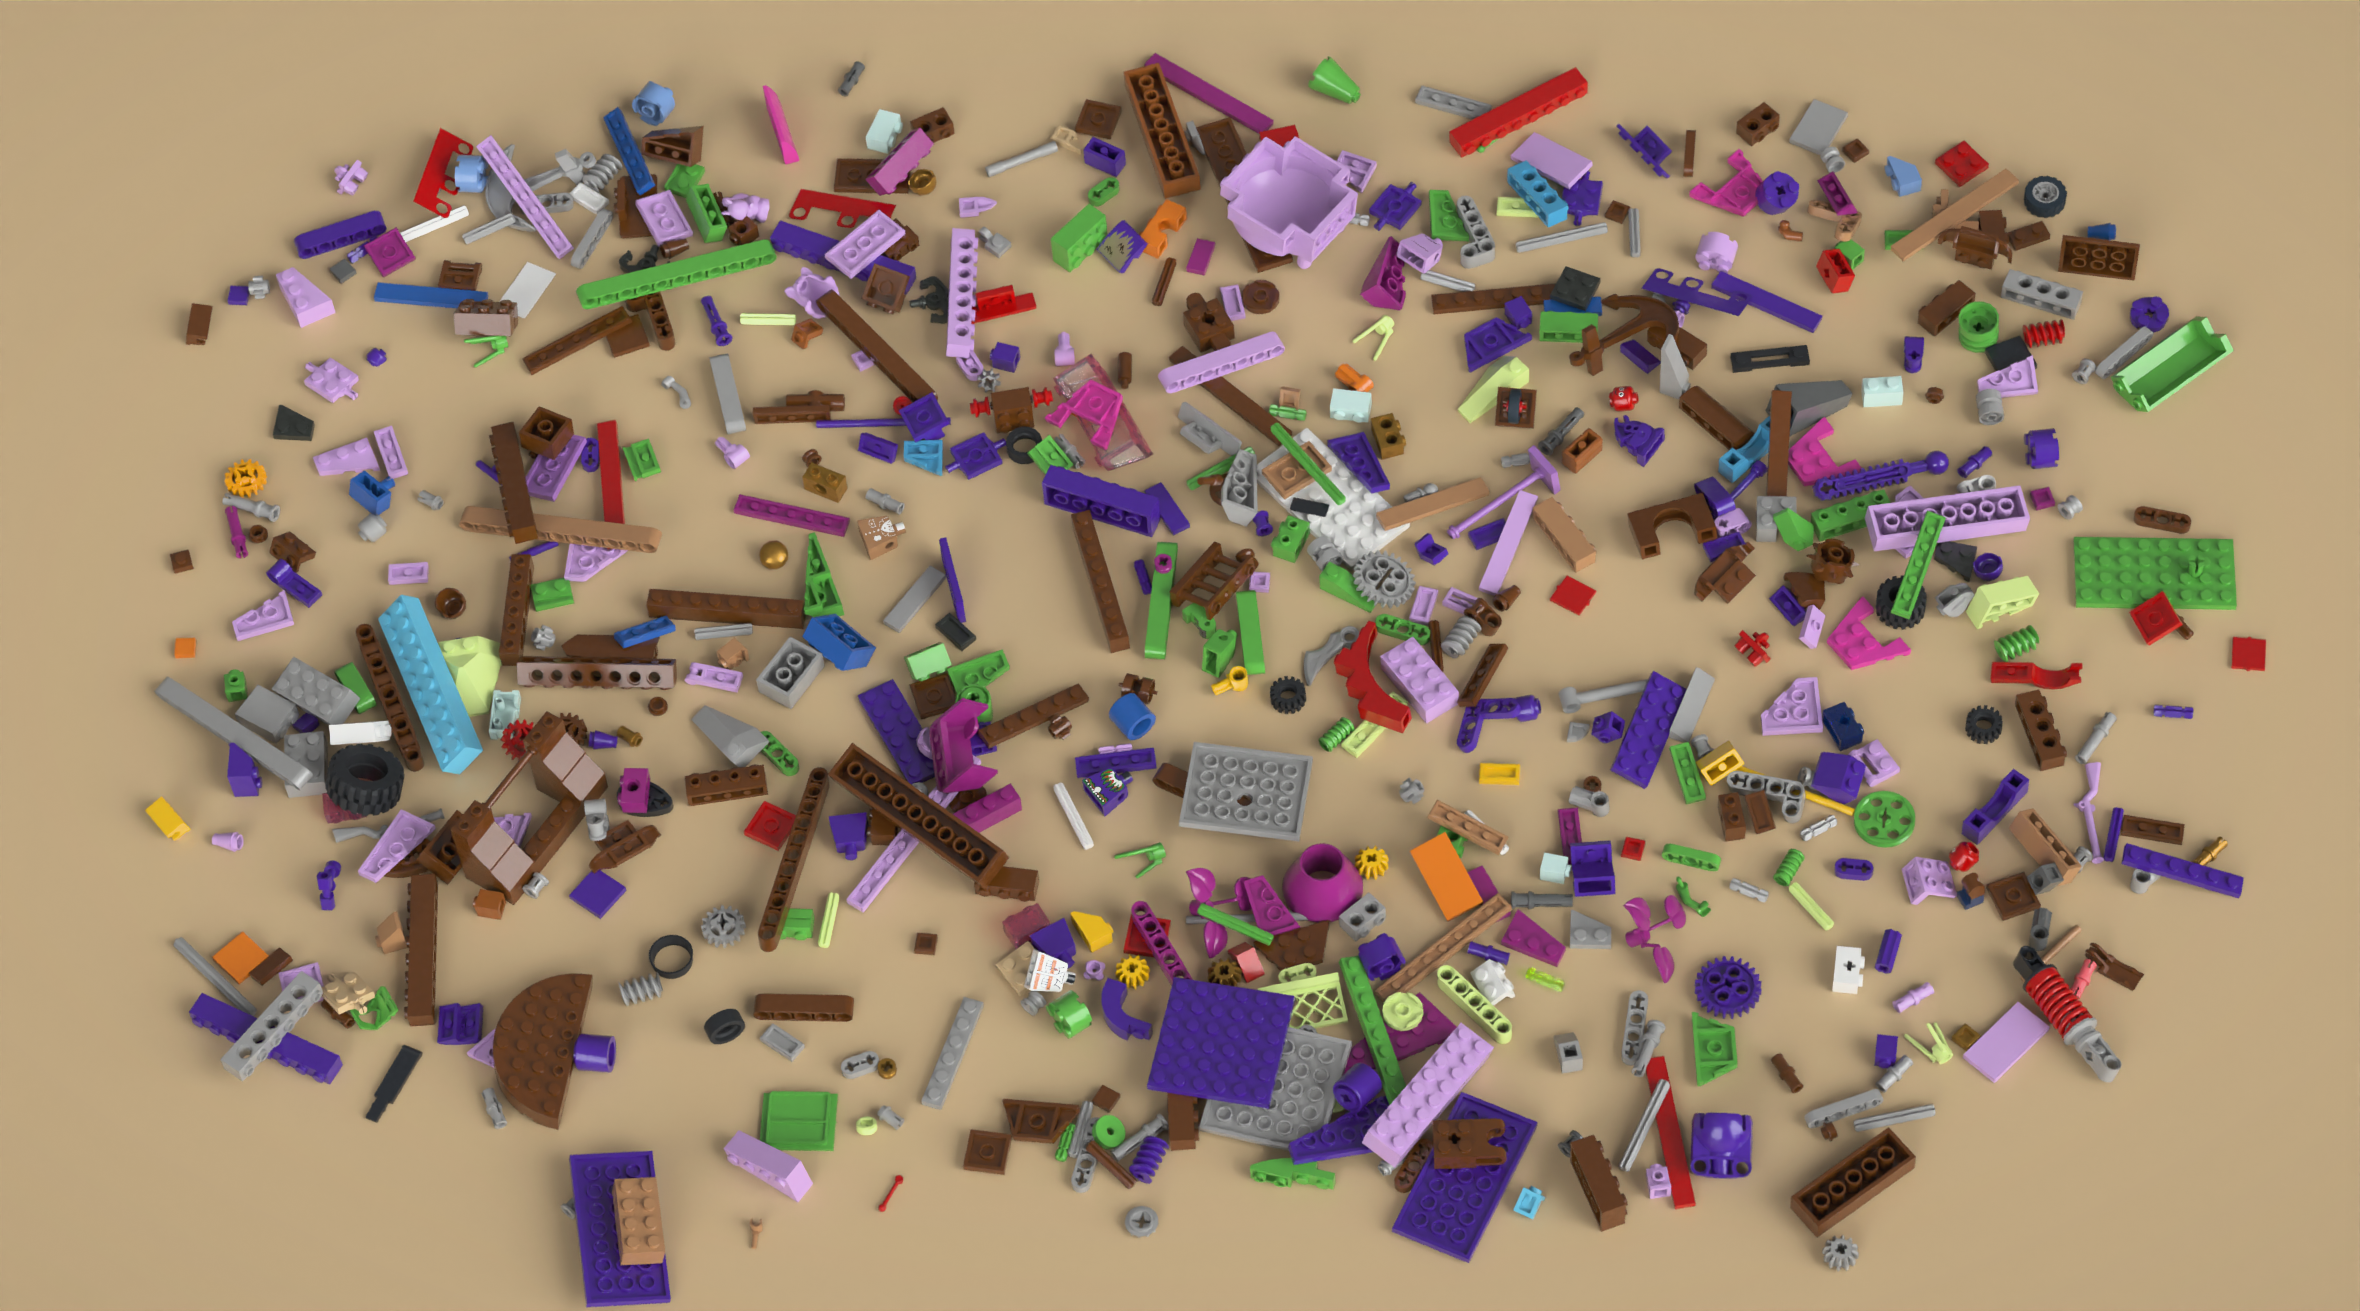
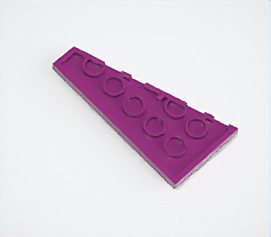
(1430, 1031)

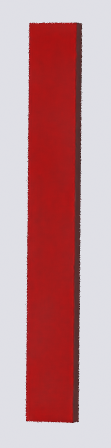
(610, 472)
(1671, 1138)

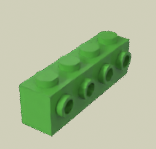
(1845, 516)

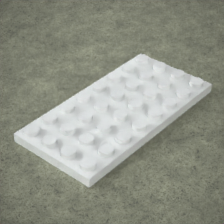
(1350, 526)

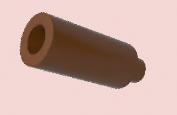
(1124, 369)

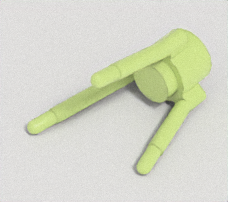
(1382, 326)
(1941, 1050)

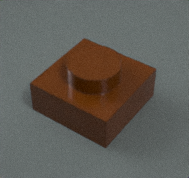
(181, 561)

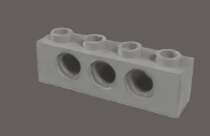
(2042, 294)

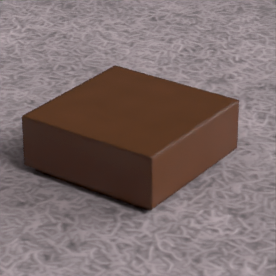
(1855, 150)
(1617, 212)
(926, 943)
(1106, 1098)

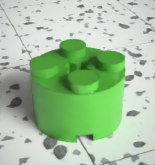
(1069, 1014)

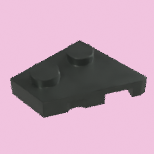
(292, 425)
(1956, 557)

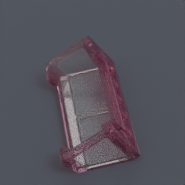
(1127, 441)

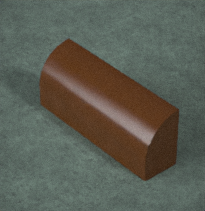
(1715, 418)

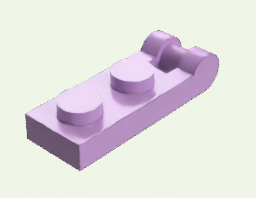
(714, 677)

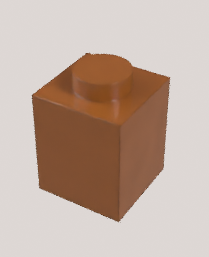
(489, 904)

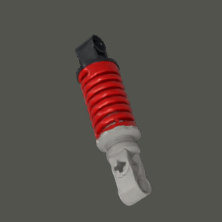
(2066, 1012)

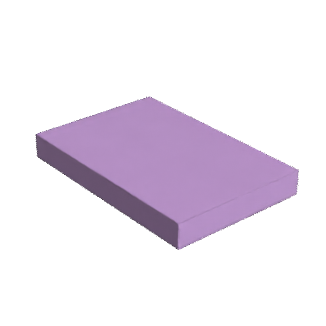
(664, 217)

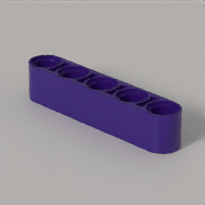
(340, 234)

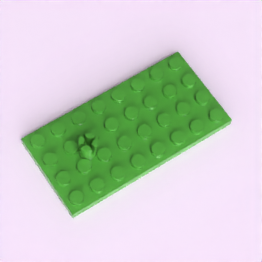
(2133, 570)

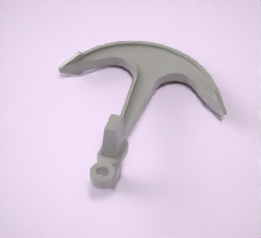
(500, 199)

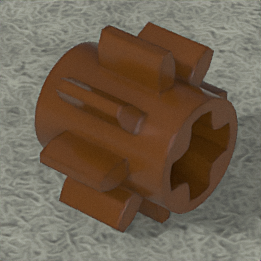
(1059, 727)

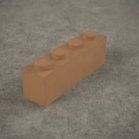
(1564, 534)
(2044, 844)

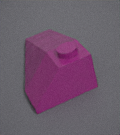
(1385, 280)

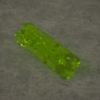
(1545, 979)

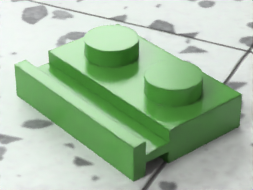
(683, 178)
(1049, 453)
(641, 459)
(552, 594)

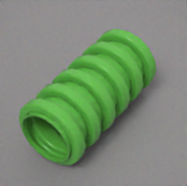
(1336, 734)
(1789, 867)

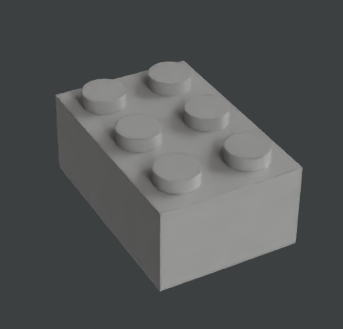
(790, 672)
(311, 752)

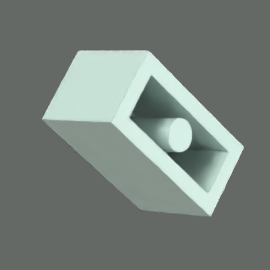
(884, 131)
(1882, 391)
(1350, 405)

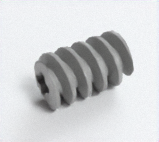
(601, 172)
(1460, 637)
(641, 989)

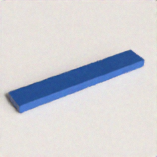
(629, 151)
(425, 295)

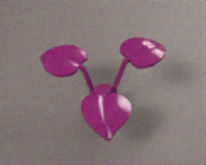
(1202, 883)
(1641, 913)

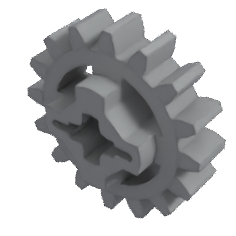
(714, 923)

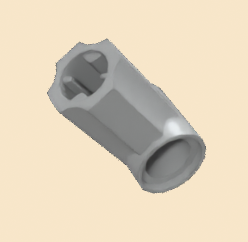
(1589, 801)
(2147, 878)

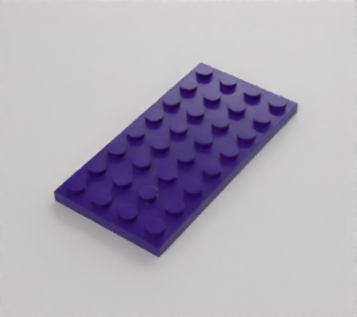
(1455, 1205)
(604, 1277)

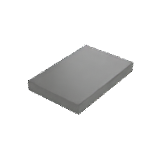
(1818, 127)

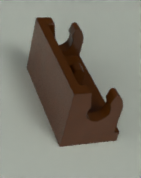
(198, 324)

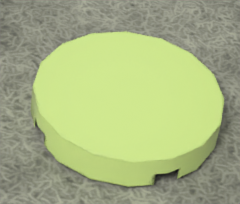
(1402, 1011)

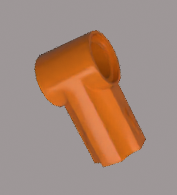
(1353, 379)

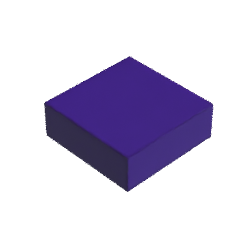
(238, 295)

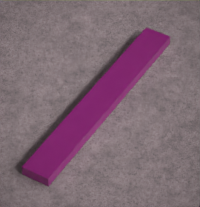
(1211, 95)

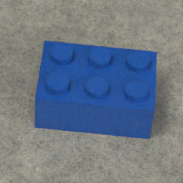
(838, 642)

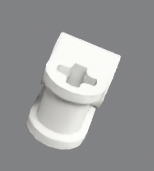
(1977, 484)

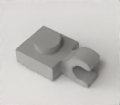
(995, 244)

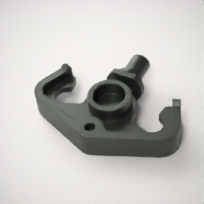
(644, 263)
(934, 300)

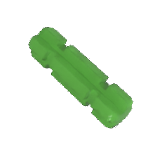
(1287, 412)
(1064, 1143)

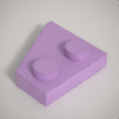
(1360, 169)

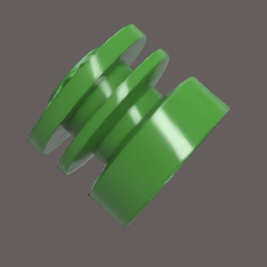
(1978, 326)

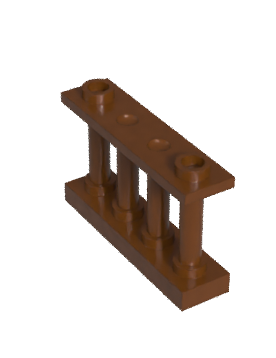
(1204, 567)

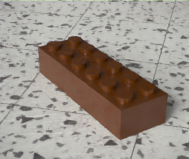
(1852, 1182)

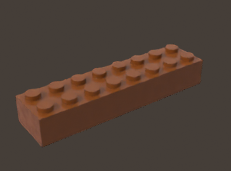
(1162, 130)

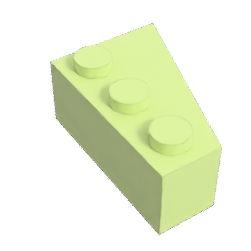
(2001, 598)

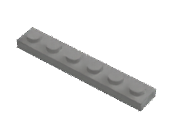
(952, 1053)

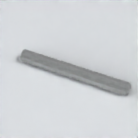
(1561, 237)
(1644, 1125)

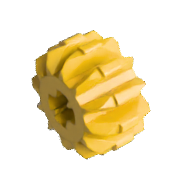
(1371, 862)
(1135, 965)

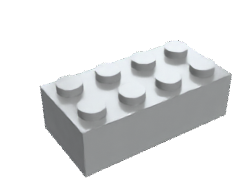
(315, 693)

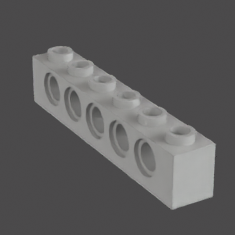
(274, 1015)

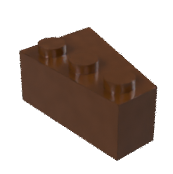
(674, 145)

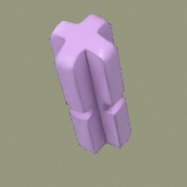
(1110, 749)

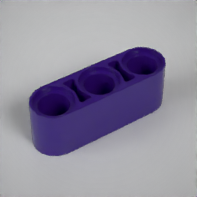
(1716, 496)

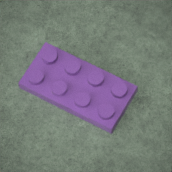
(548, 475)

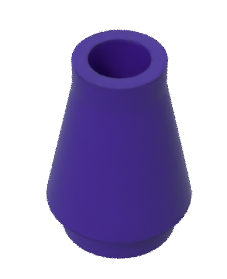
(601, 740)

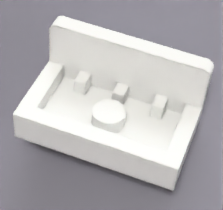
(1492, 981)

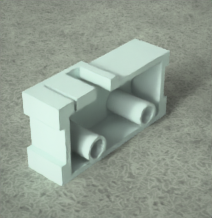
(504, 711)

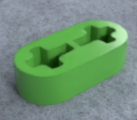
(1103, 191)

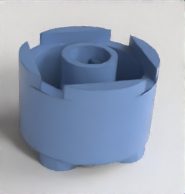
(654, 103)
(471, 173)

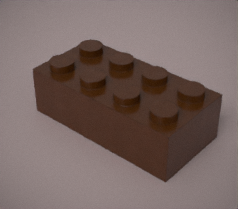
(1598, 1183)

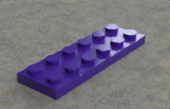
(898, 730)
(1648, 730)

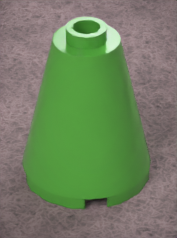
(1334, 82)

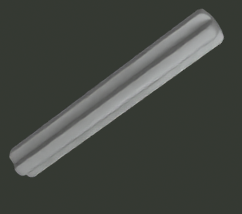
(1894, 1117)

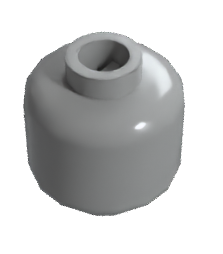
(372, 527)

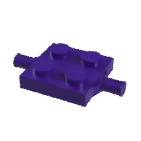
(1583, 198)
(1395, 206)
(976, 456)

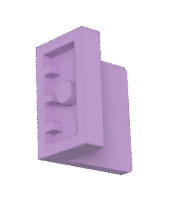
(1927, 878)

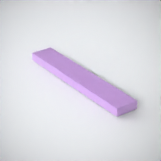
(1508, 543)

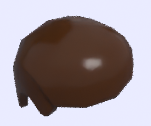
(450, 603)

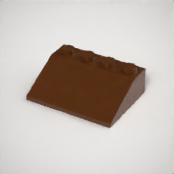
(2098, 257)

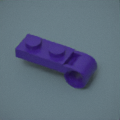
(293, 584)

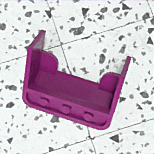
(953, 750)

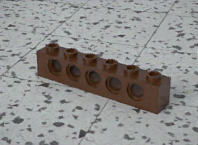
(516, 609)

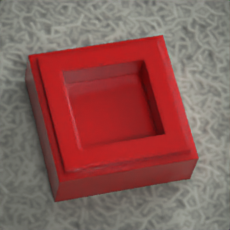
(1633, 848)

